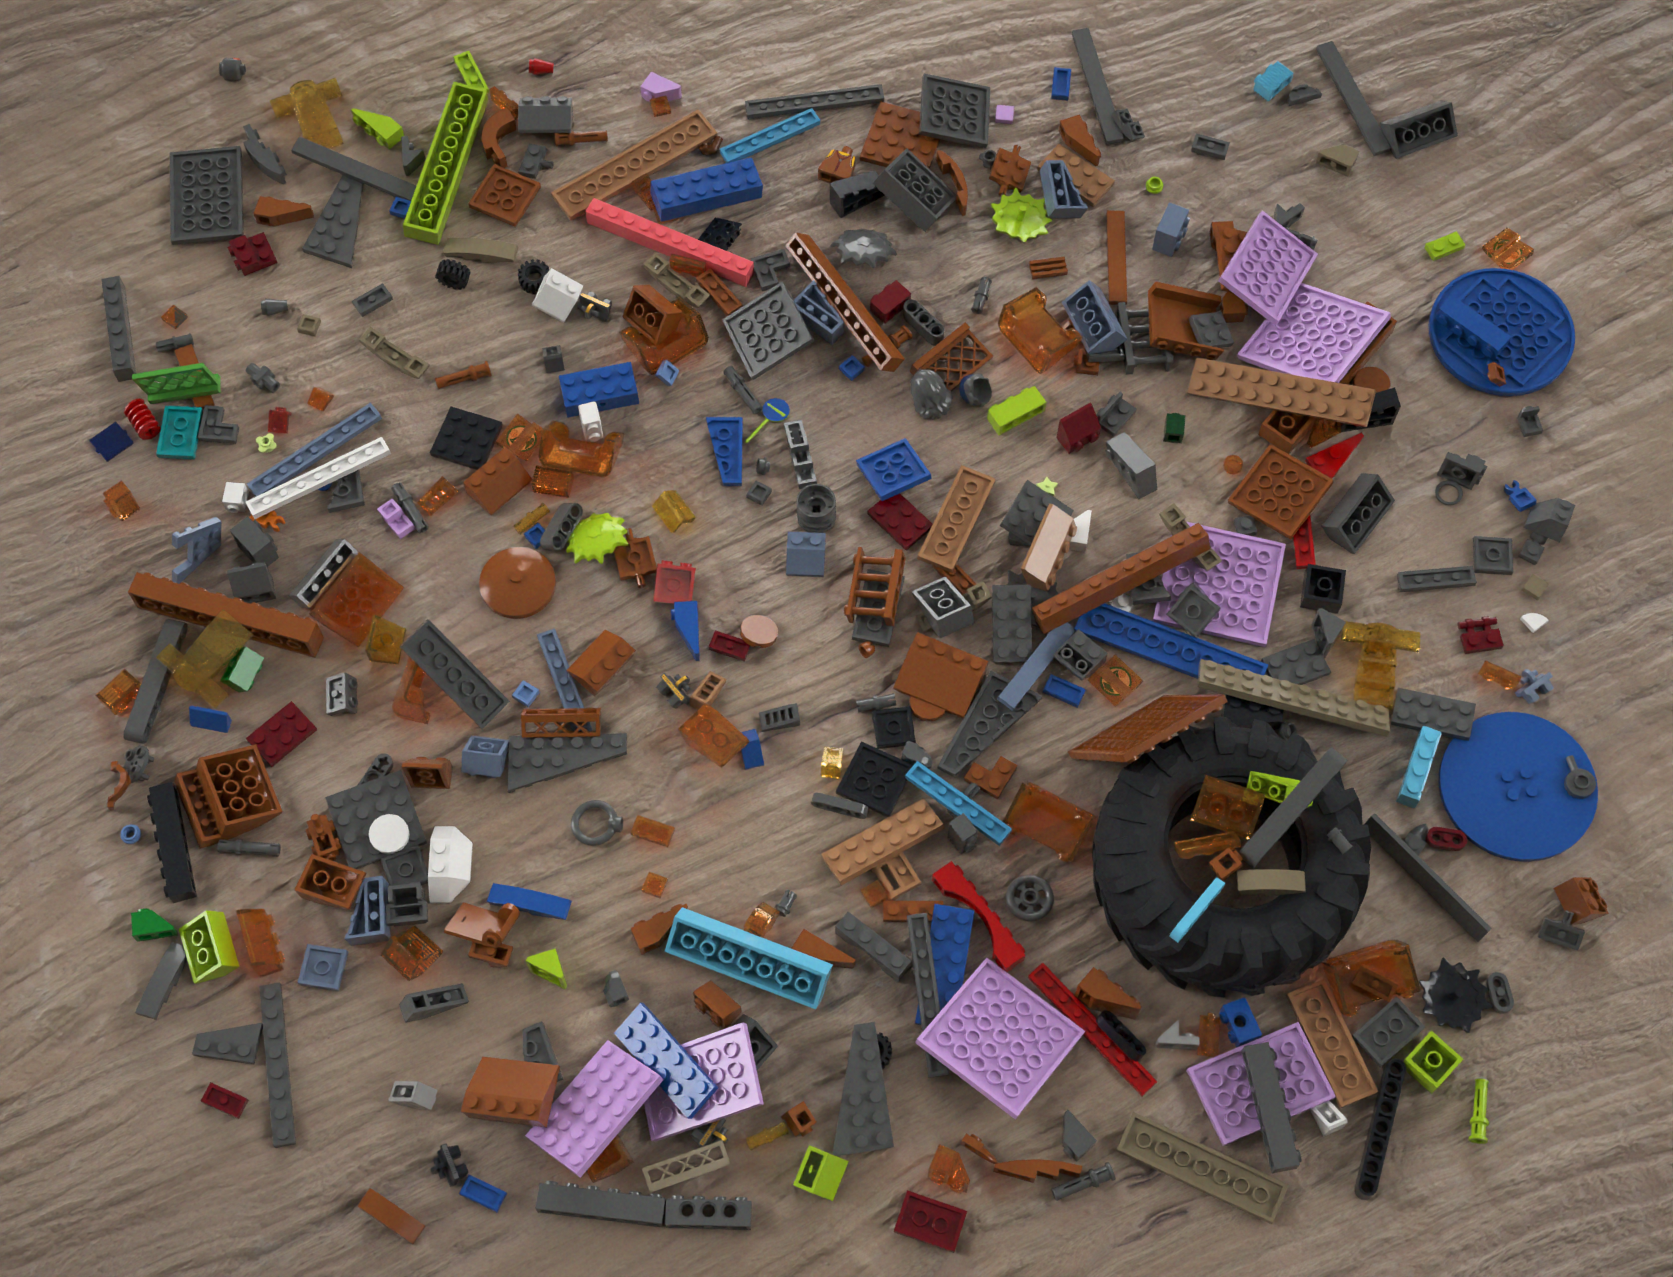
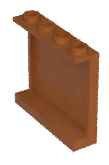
(1169, 315)

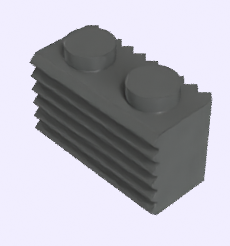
(962, 834)

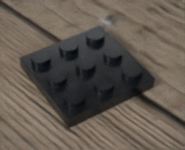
(466, 438)
(874, 779)

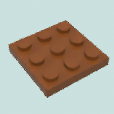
(504, 195)

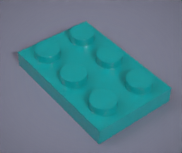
(179, 432)

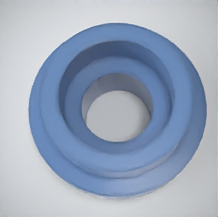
(127, 830)

